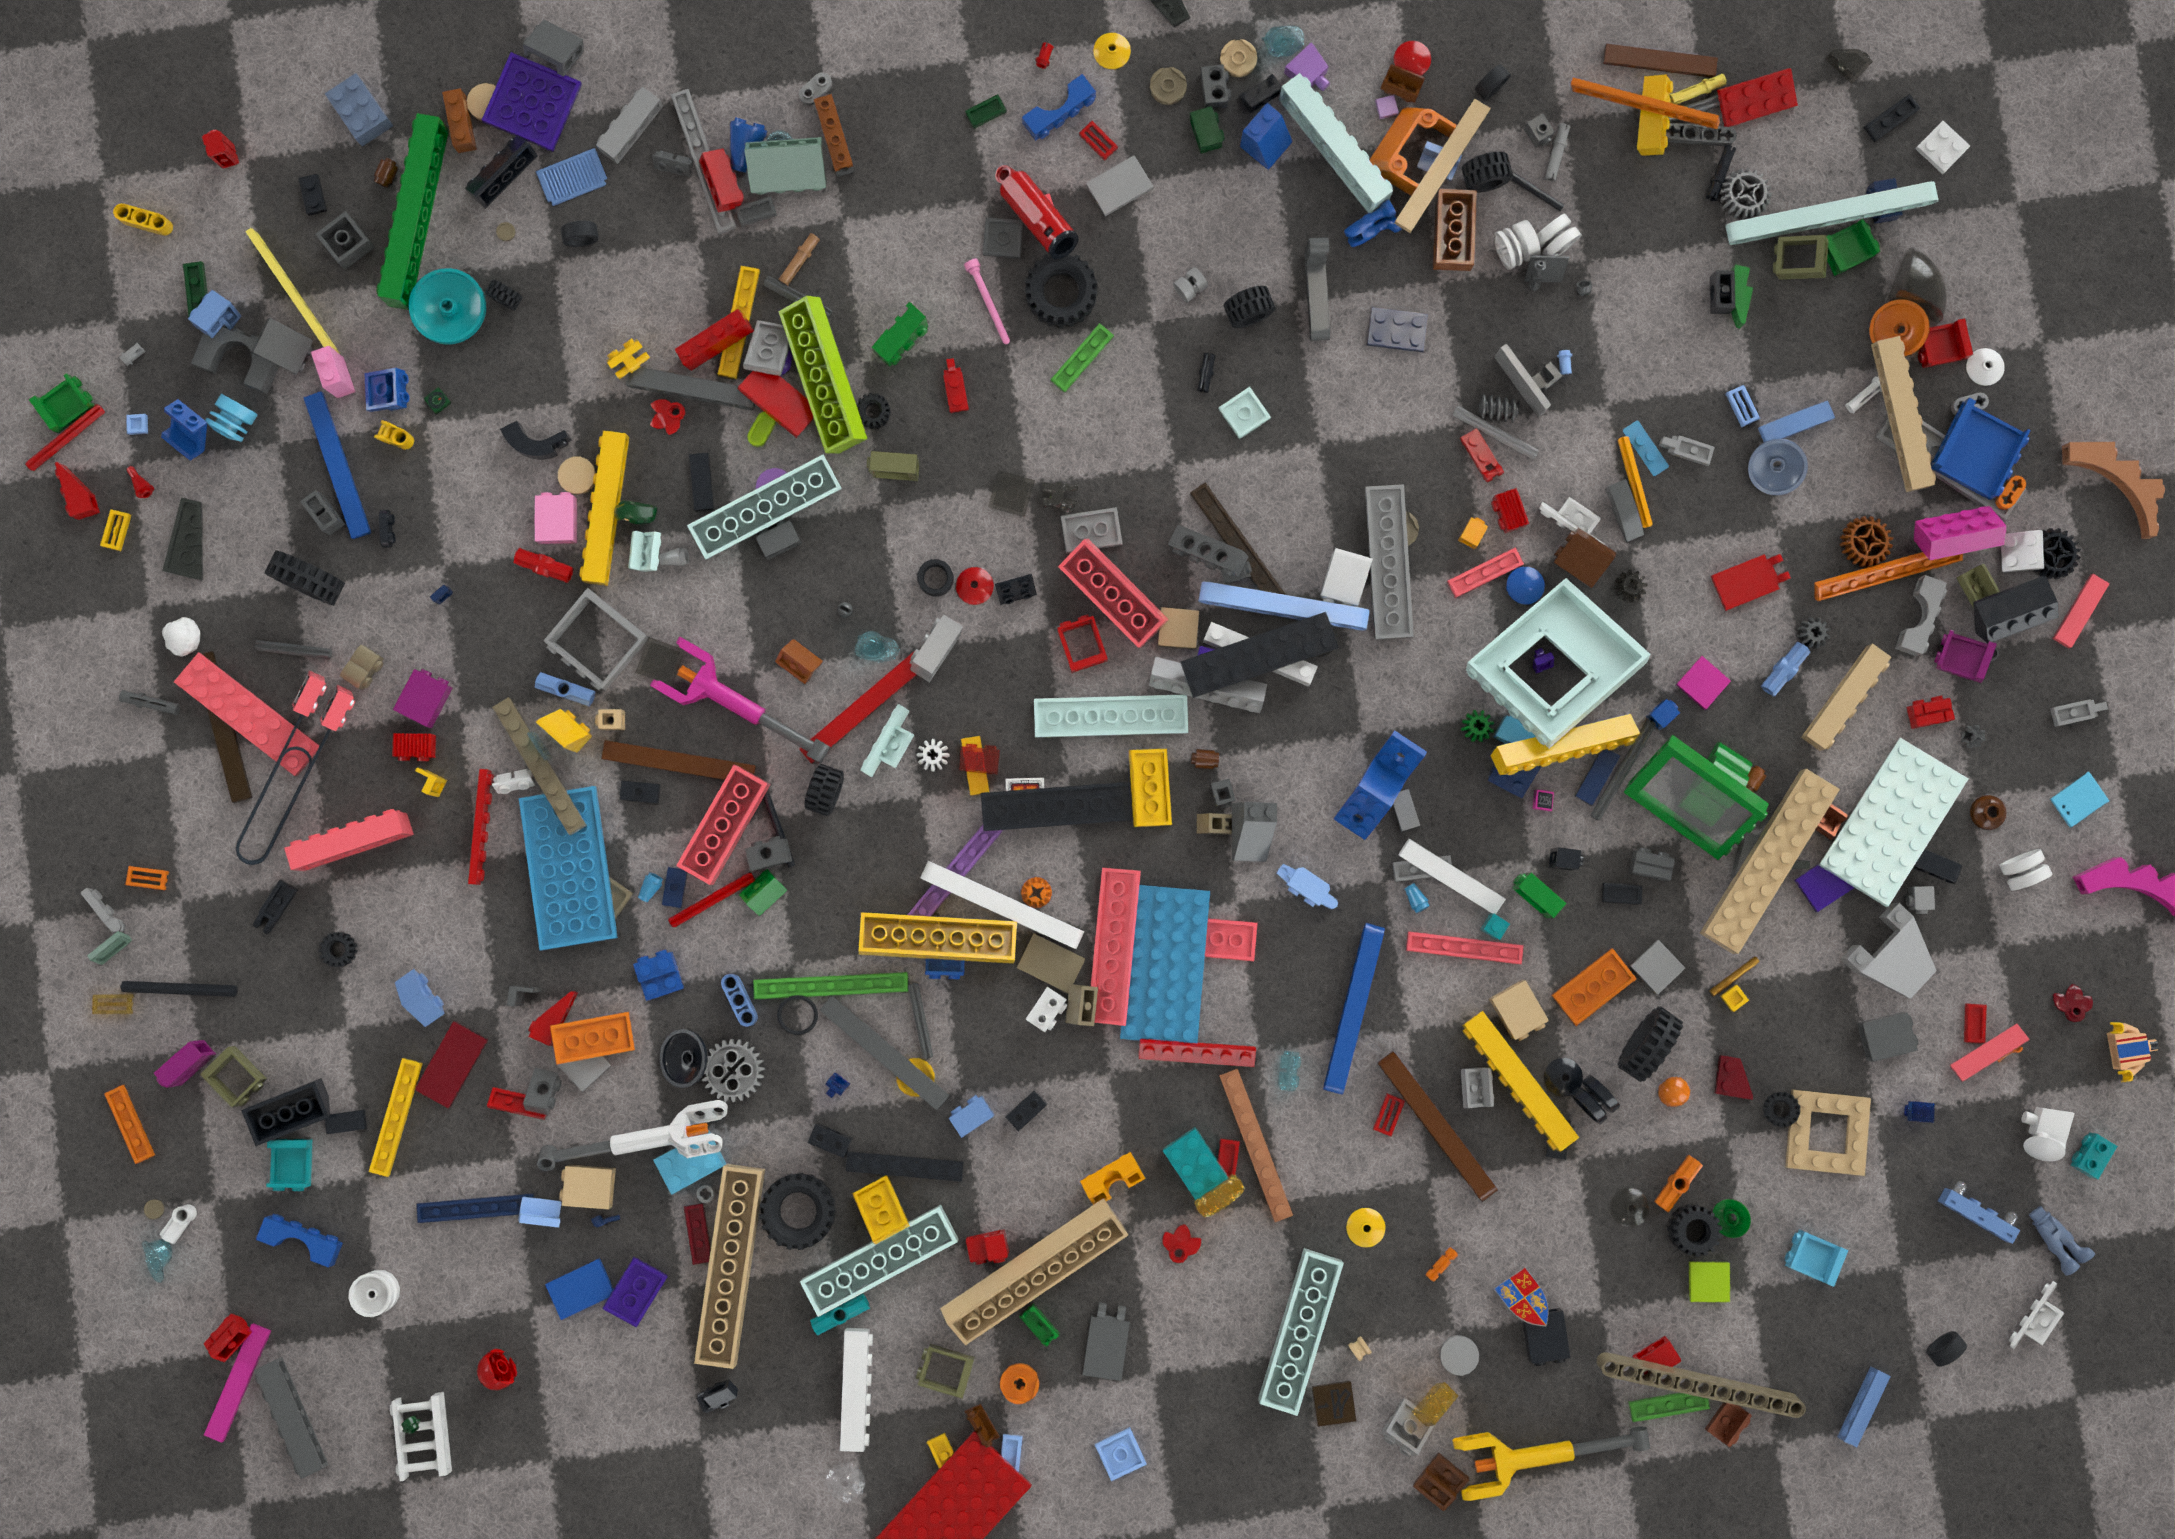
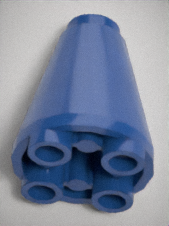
(739, 135)

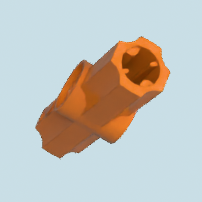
(1670, 1194)

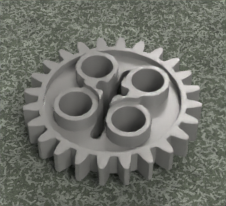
(745, 1082)

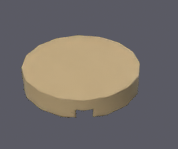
(1233, 58)
(479, 99)
(576, 475)

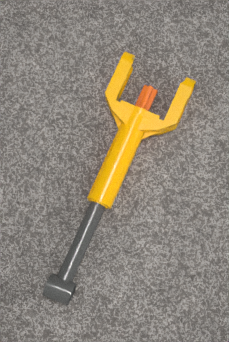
(1507, 1461)

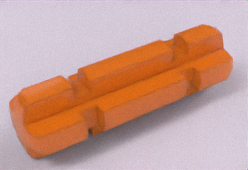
(1442, 1264)

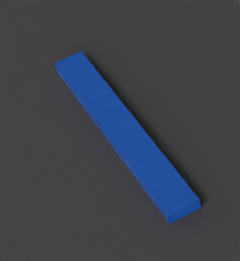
(337, 465)

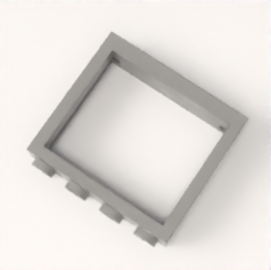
(568, 659)

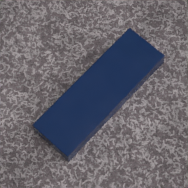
(1597, 776)

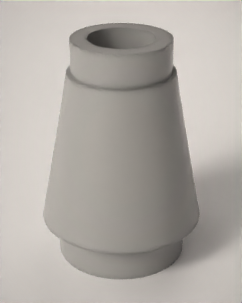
(675, 557)

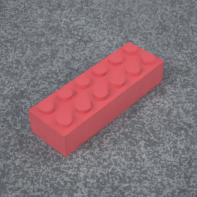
(1113, 593)
(723, 825)
(349, 840)

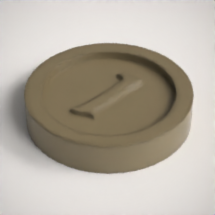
(505, 231)
(154, 1209)

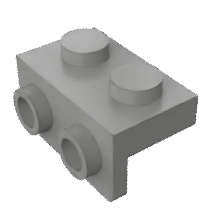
(1477, 1087)

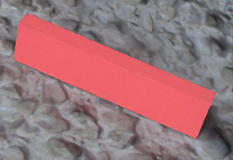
(1485, 572)
(2080, 611)
(1989, 1052)

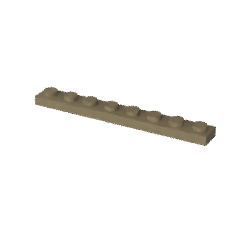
(540, 769)

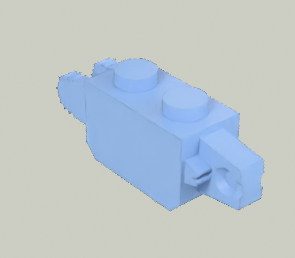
(1308, 885)

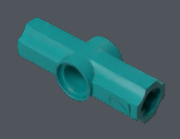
(829, 1319)

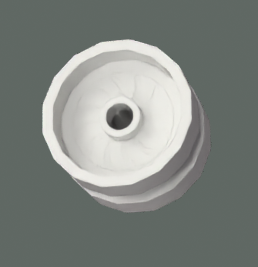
(1556, 237)
(2025, 869)
(362, 1296)

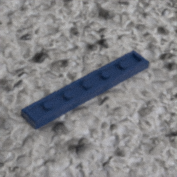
(469, 1208)

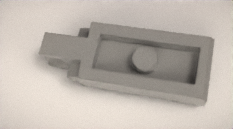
(1688, 449)
(2076, 712)

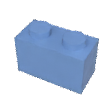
(971, 1116)

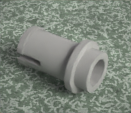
(132, 354)

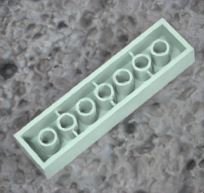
(1335, 143)
(764, 507)
(879, 1262)
(1300, 1332)

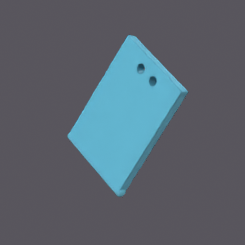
(2079, 799)

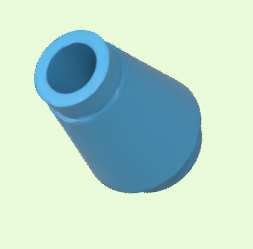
(650, 886)
(1416, 898)

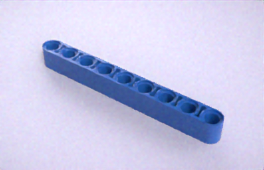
(1354, 1008)

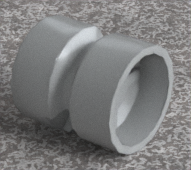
(1184, 287)

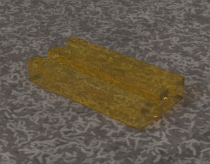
(129, 1004)

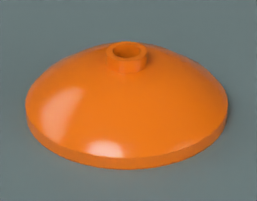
(1897, 314)

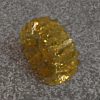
(1220, 1196)

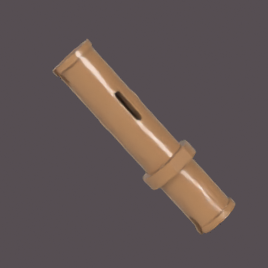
(803, 253)

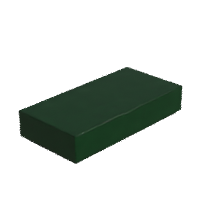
(985, 111)

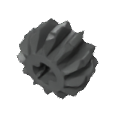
(1808, 636)

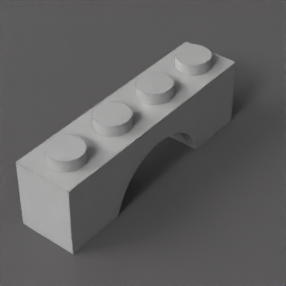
(1929, 594)

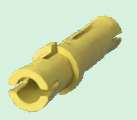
(1703, 87)

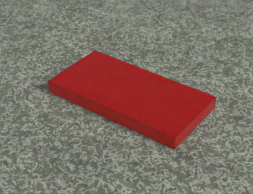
(778, 400)

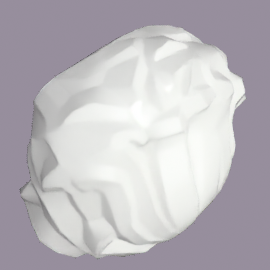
(181, 636)

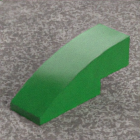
(1742, 295)

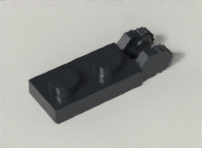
(275, 905)

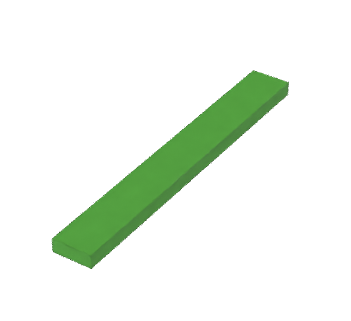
(831, 985)

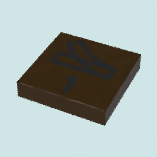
(1334, 1403)

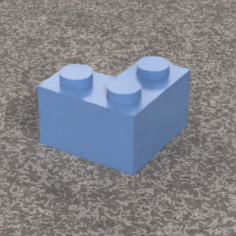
(213, 314)
(418, 998)

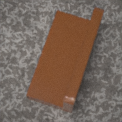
(798, 661)

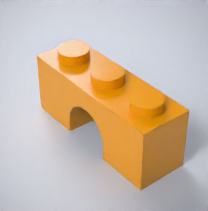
(1122, 1169)

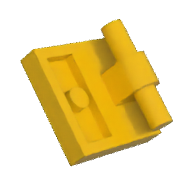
(625, 355)

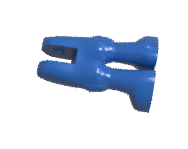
(1366, 228)

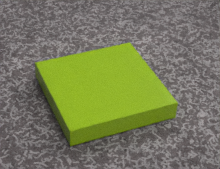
(1709, 1281)

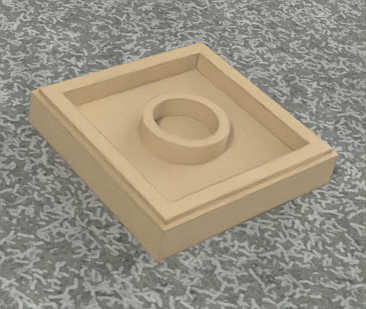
(1180, 629)

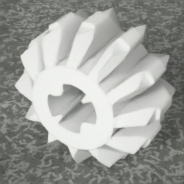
(928, 760)

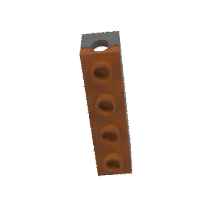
(834, 135)

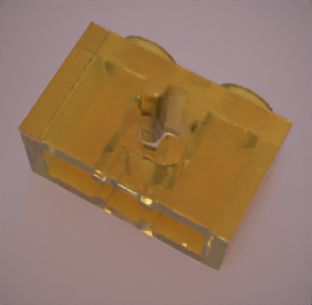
(1435, 1404)

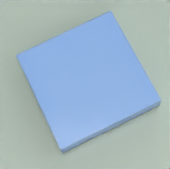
(1120, 1454)

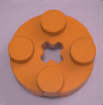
(1026, 1392)

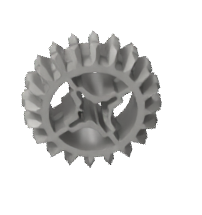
(1740, 180)

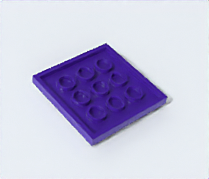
(531, 102)

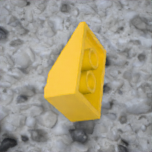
(565, 729)

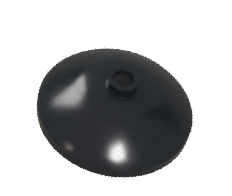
(683, 1058)

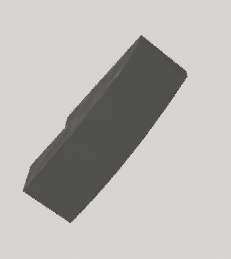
(1625, 510)

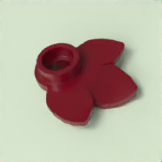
(2073, 1000)

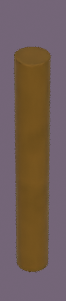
(1734, 976)

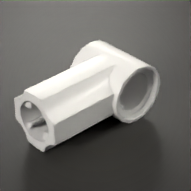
(178, 1223)

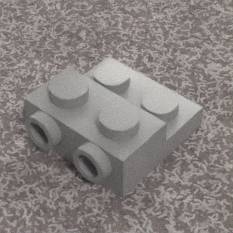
(1406, 1430)

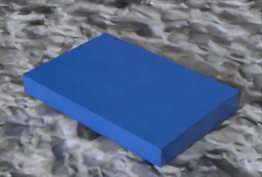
(580, 1289)

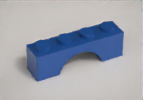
(1041, 121)
(322, 1248)

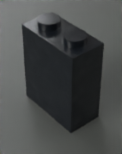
(1547, 1342)

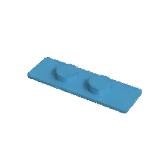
(1645, 448)

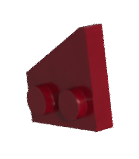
(1732, 1079)

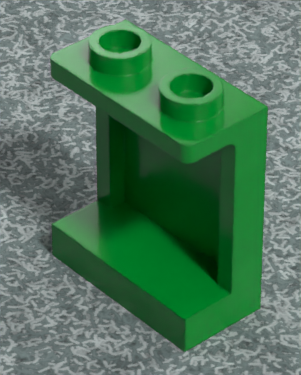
(1851, 247)
(63, 404)

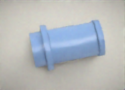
(1565, 361)

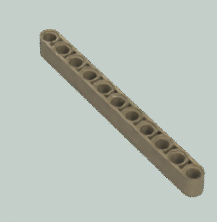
(1694, 1379)

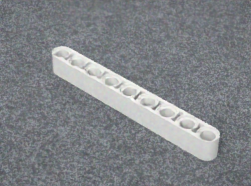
(1002, 904)

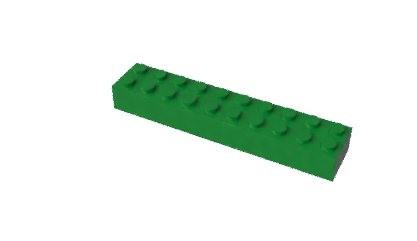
(413, 211)

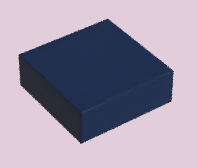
(441, 594)

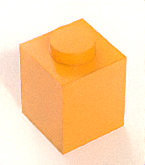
(1473, 532)

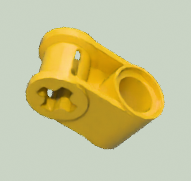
(392, 434)

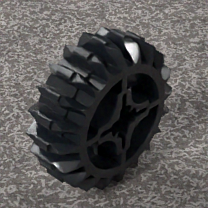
(2070, 554)

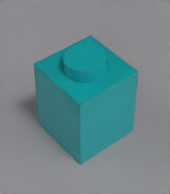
(1495, 926)

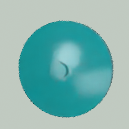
(447, 306)

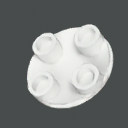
(2044, 1147)

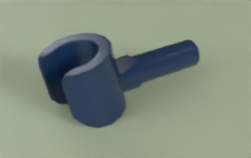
(598, 1220)

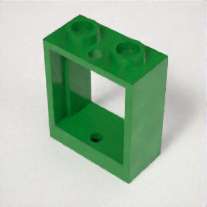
(1538, 895)

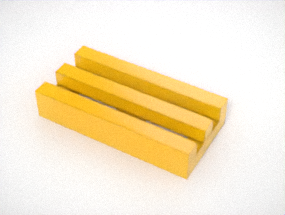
(104, 543)

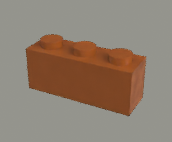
(459, 120)

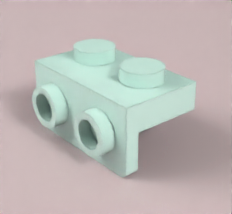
(644, 551)

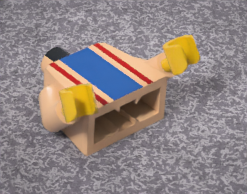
(2129, 1049)

